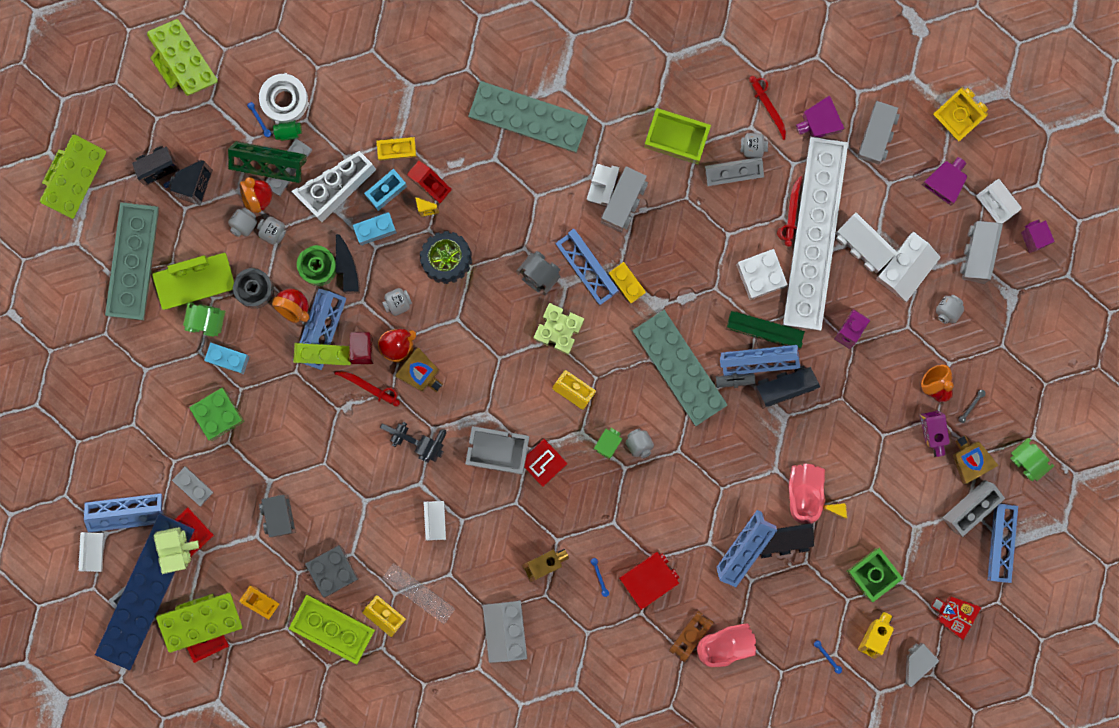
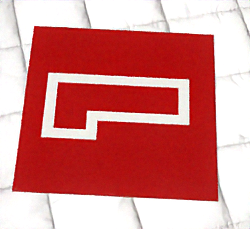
(544, 462)

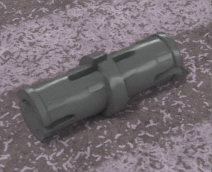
(735, 380)

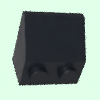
(155, 165)

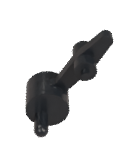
(426, 447)

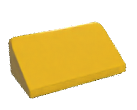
(426, 208)
(574, 389)
(837, 509)
(383, 616)

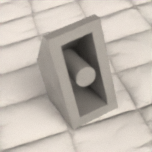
(918, 663)

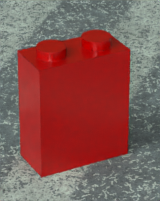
(650, 580)

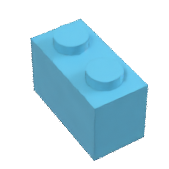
(385, 189)
(374, 229)
(227, 358)

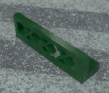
(263, 155)
(764, 330)

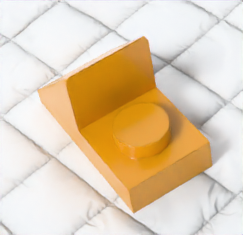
(259, 602)

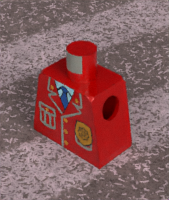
(956, 615)

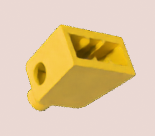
(874, 643)

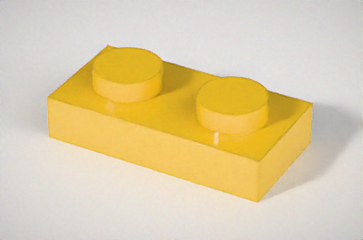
(396, 148)
(627, 283)

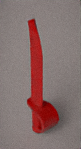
(767, 103)
(791, 215)
(372, 389)

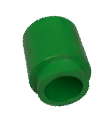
(287, 130)

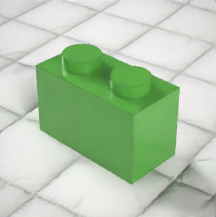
(608, 443)

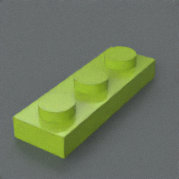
(321, 354)

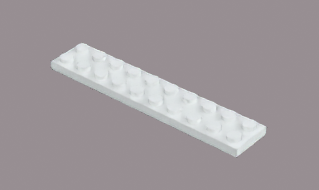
(815, 234)

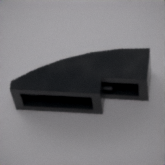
(346, 266)

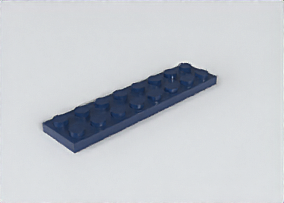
(139, 601)

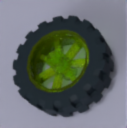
(453, 273)

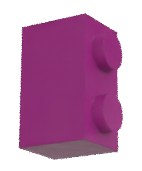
(1037, 235)

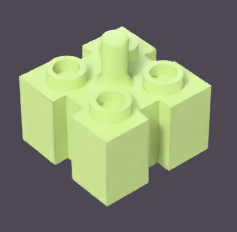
(558, 329)
(173, 550)

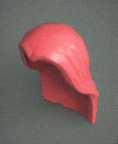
(806, 493)
(727, 646)

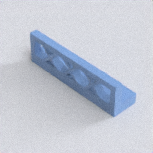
(592, 261)
(316, 324)
(760, 357)
(123, 516)
(996, 543)
(745, 549)

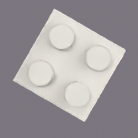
(761, 274)

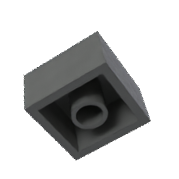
(277, 516)
(332, 571)

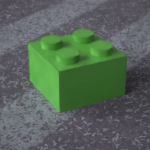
(216, 414)
(874, 575)

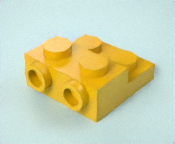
(961, 113)

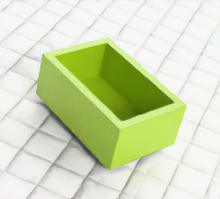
(677, 136)

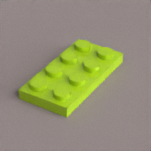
(331, 629)

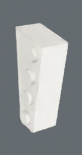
(334, 185)

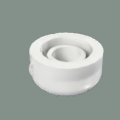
(272, 88)

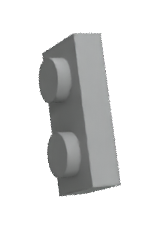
(192, 486)

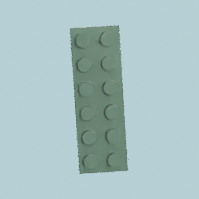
(528, 117)
(132, 261)
(679, 368)

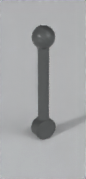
(981, 393)

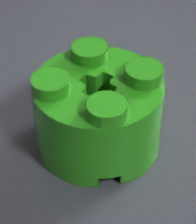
(311, 256)
(204, 318)
(1032, 460)

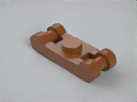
(691, 636)

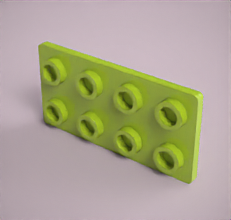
(179, 59)
(71, 176)
(193, 280)
(199, 621)

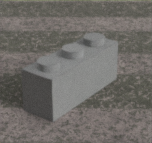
(878, 133)
(973, 508)

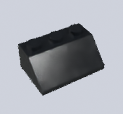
(191, 182)
(786, 386)
(788, 539)

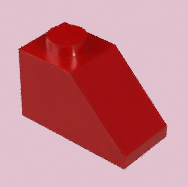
(429, 181)

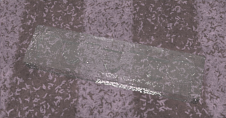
(418, 593)

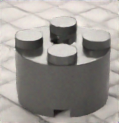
(539, 273)
(263, 293)

